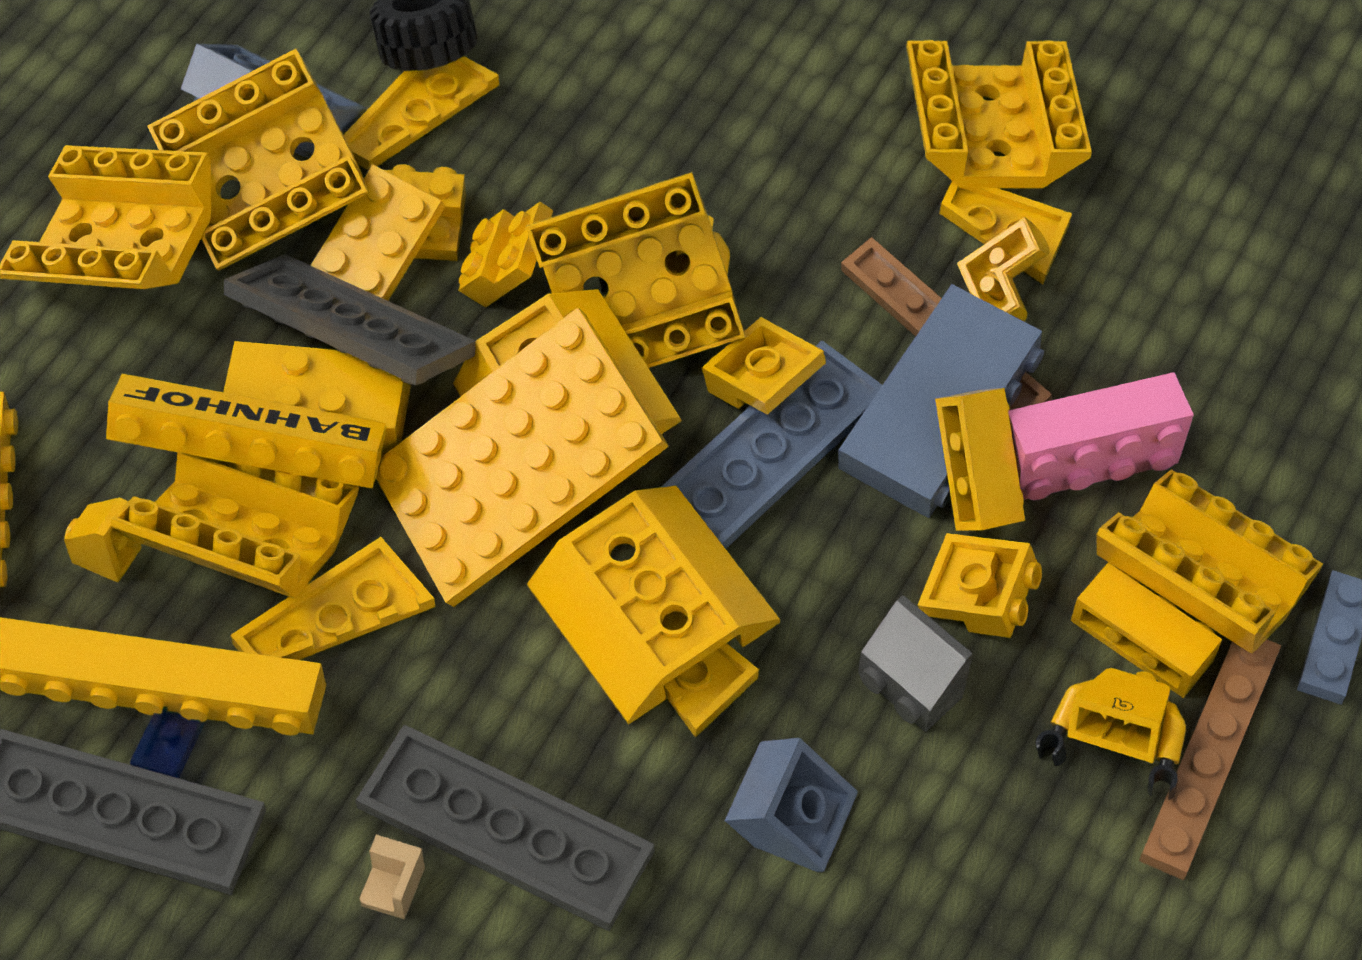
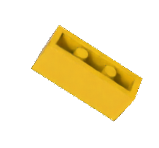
(980, 459)
(1146, 629)

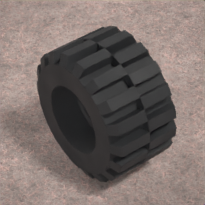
(422, 32)

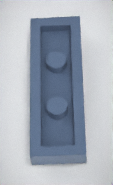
(1334, 640)

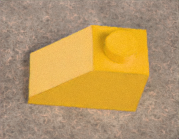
(98, 545)

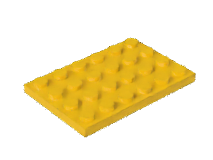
(517, 457)

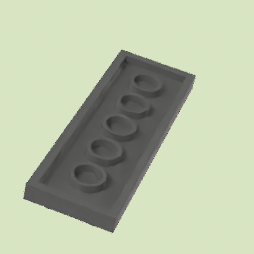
(350, 319)
(125, 813)
(506, 827)

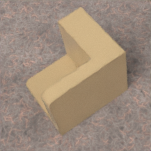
(393, 876)

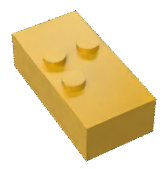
(321, 382)

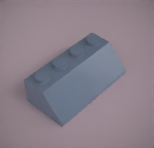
(220, 64)

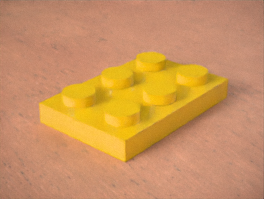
(379, 234)

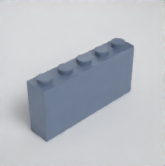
(957, 351)

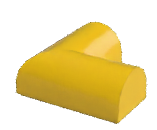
(992, 266)

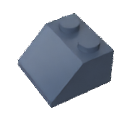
(792, 803)

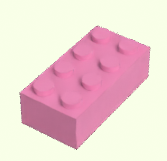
(1100, 435)

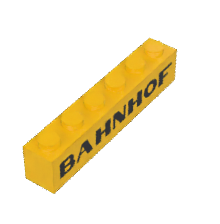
(245, 430)

